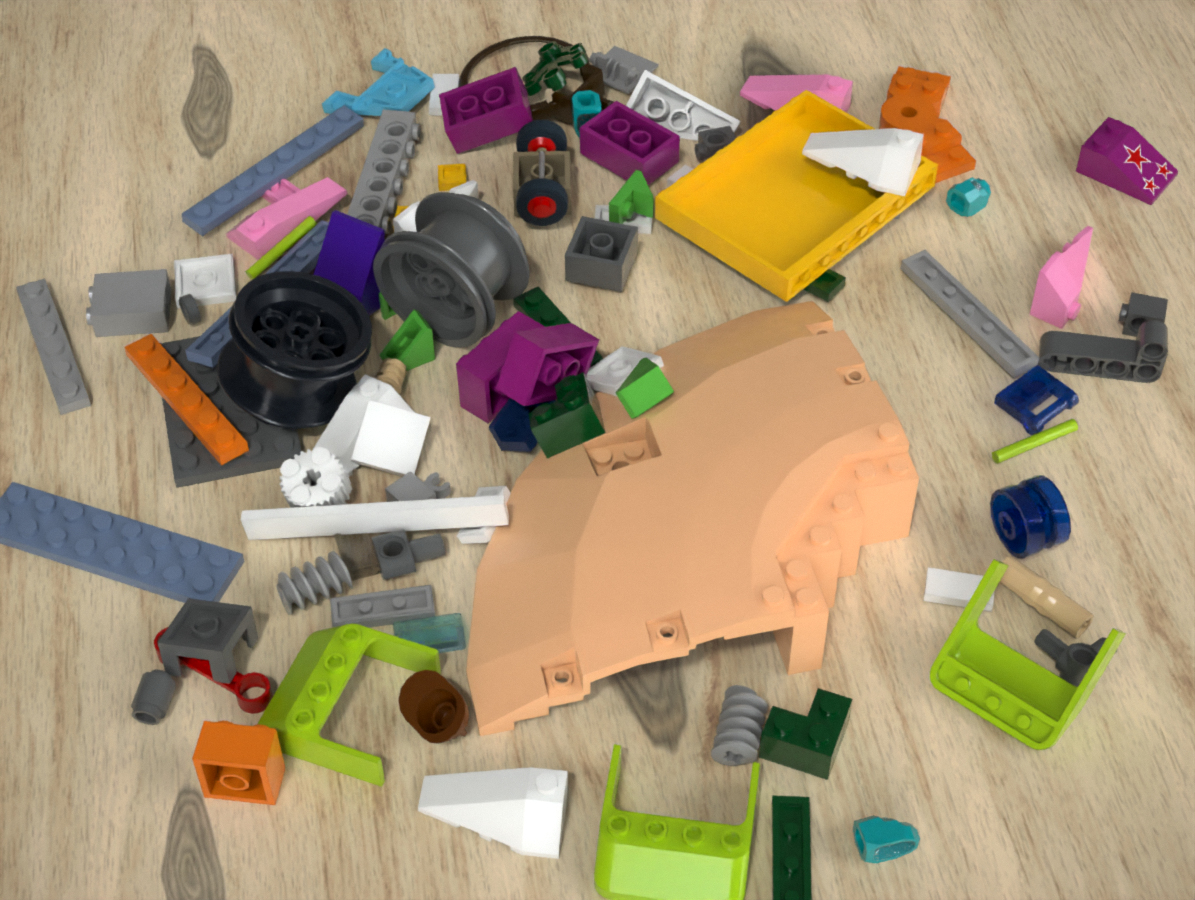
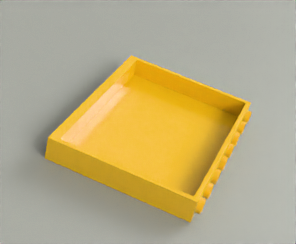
(778, 210)

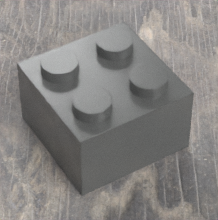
(601, 253)

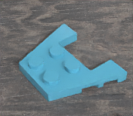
(395, 90)

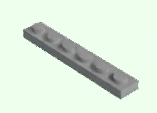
(969, 313)
(53, 347)

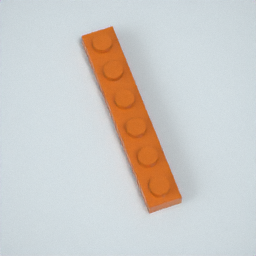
(186, 399)

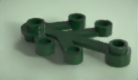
(548, 66)

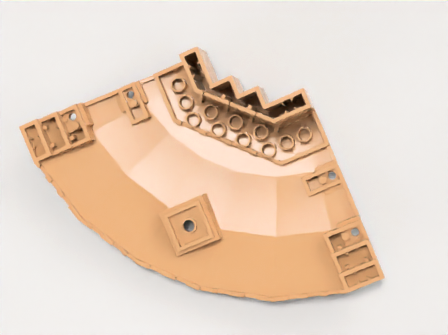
(694, 518)

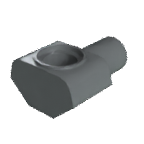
(398, 555)

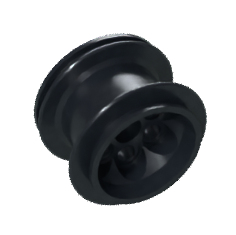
(293, 348)

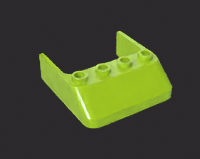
(316, 684)
(1007, 685)
(670, 856)

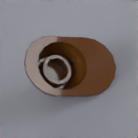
(433, 707)

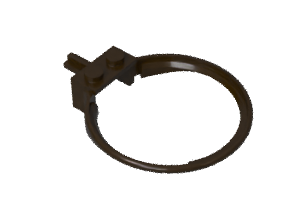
(561, 104)

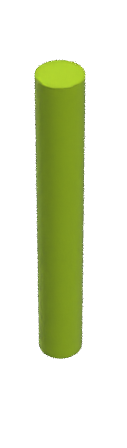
(281, 247)
(1034, 441)

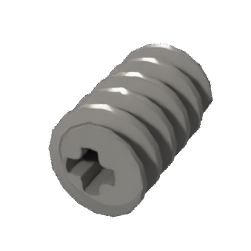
(312, 581)
(739, 727)

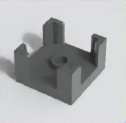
(208, 633)

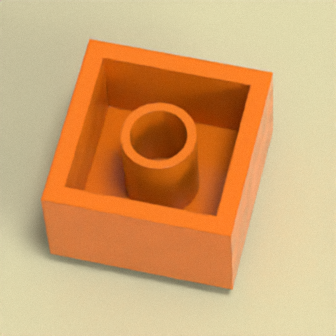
(239, 762)

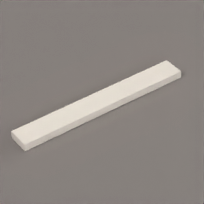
(375, 517)

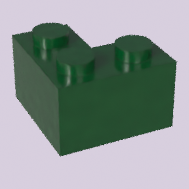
(570, 419)
(807, 741)

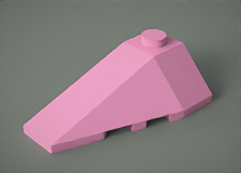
(777, 90)
(269, 225)
(1061, 282)

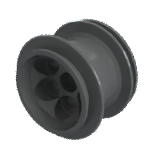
(453, 267)

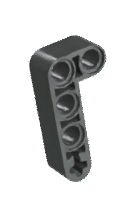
(1107, 357)

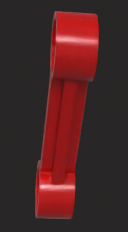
(238, 685)

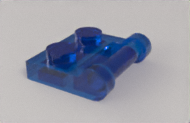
(1029, 392)

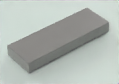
(383, 607)

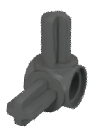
(1071, 660)

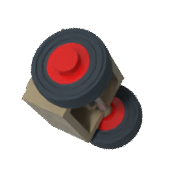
(541, 174)

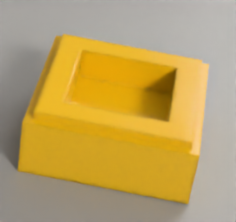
(451, 176)

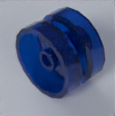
(1030, 516)

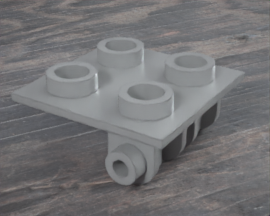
(621, 68)

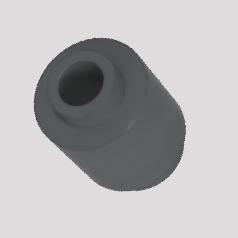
(153, 697)

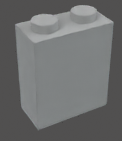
(129, 303)

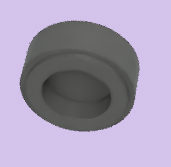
(189, 309)

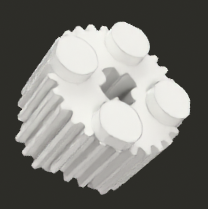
(314, 479)

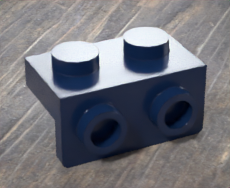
(512, 427)

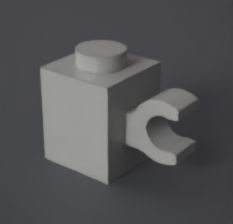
(412, 488)

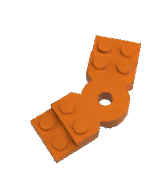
(915, 105)

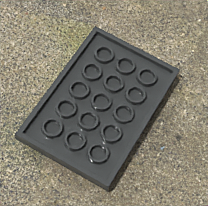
(191, 459)

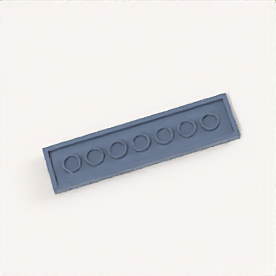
(115, 546)

